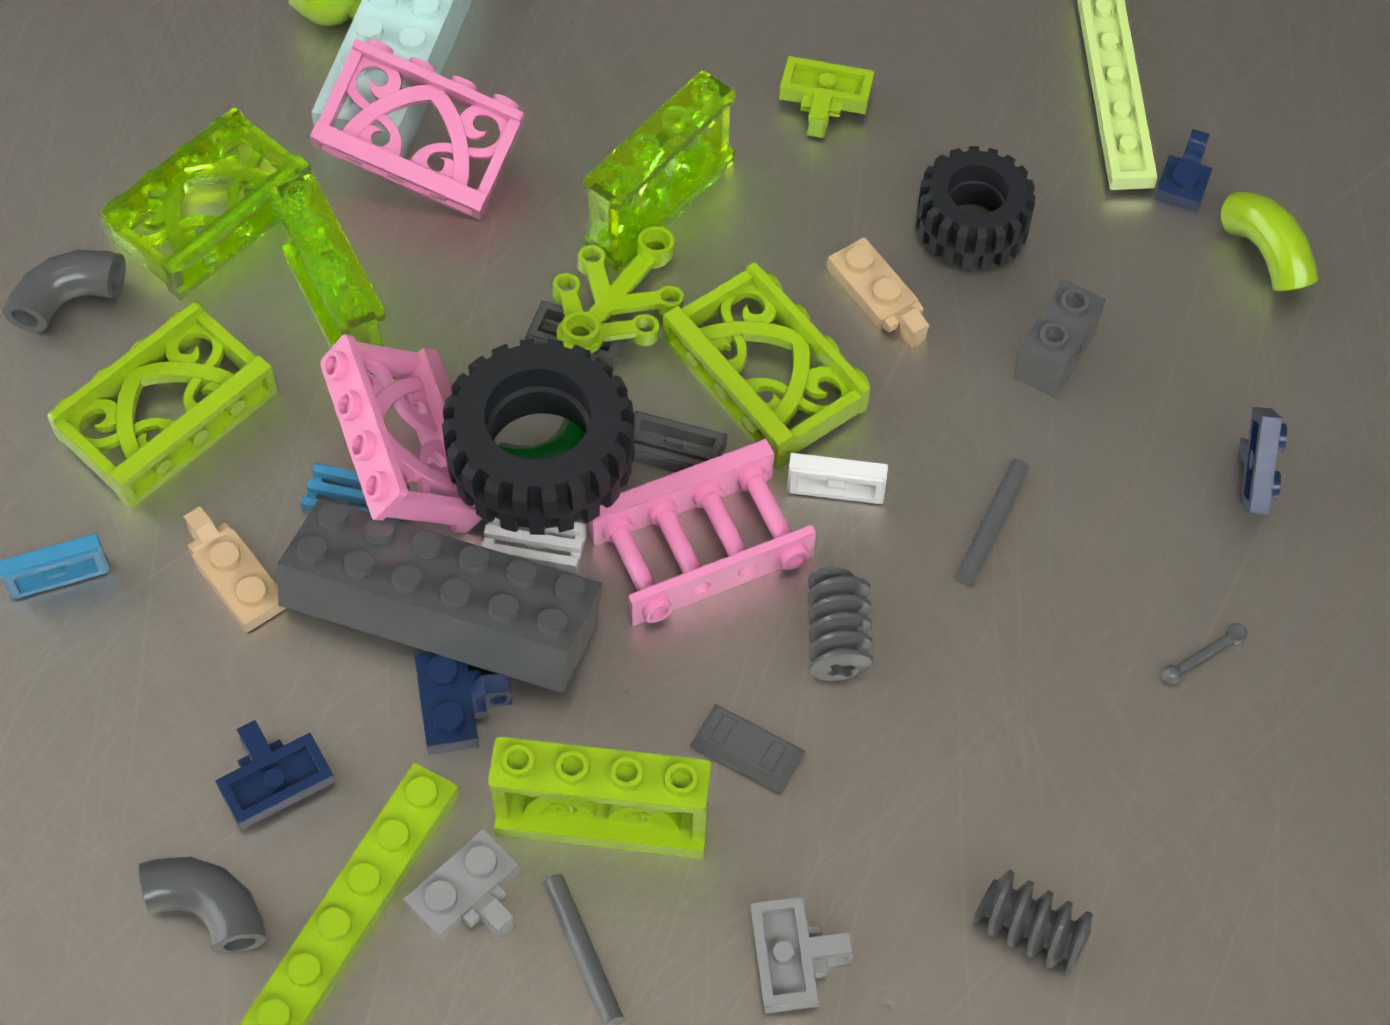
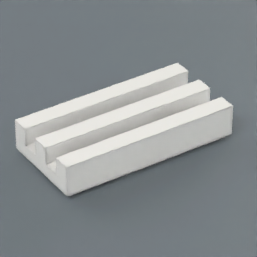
(837, 478)
(568, 541)

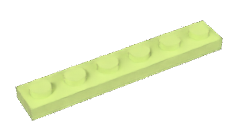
(1117, 95)

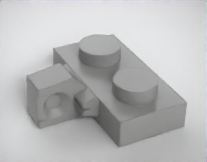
(467, 890)
(793, 954)

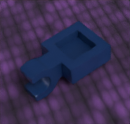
(1185, 178)

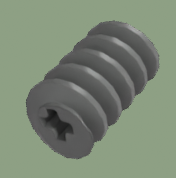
(838, 624)
(1034, 921)

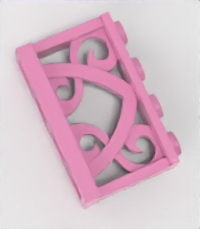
(443, 186)
(378, 458)

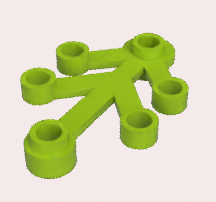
(589, 328)

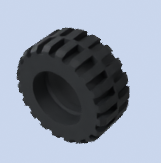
(526, 383)

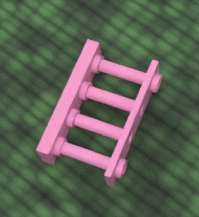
(701, 487)

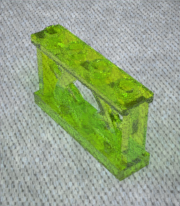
(195, 164)
(660, 168)
(326, 264)

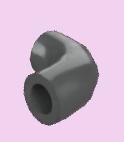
(61, 280)
(210, 895)

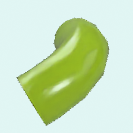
(1275, 235)

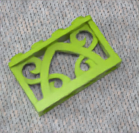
(792, 330)
(154, 361)
(600, 797)

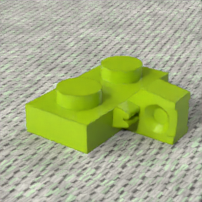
(825, 90)

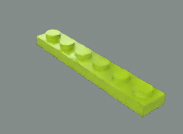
(354, 901)

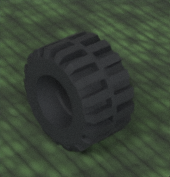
(979, 180)

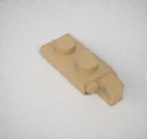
(879, 291)
(232, 571)

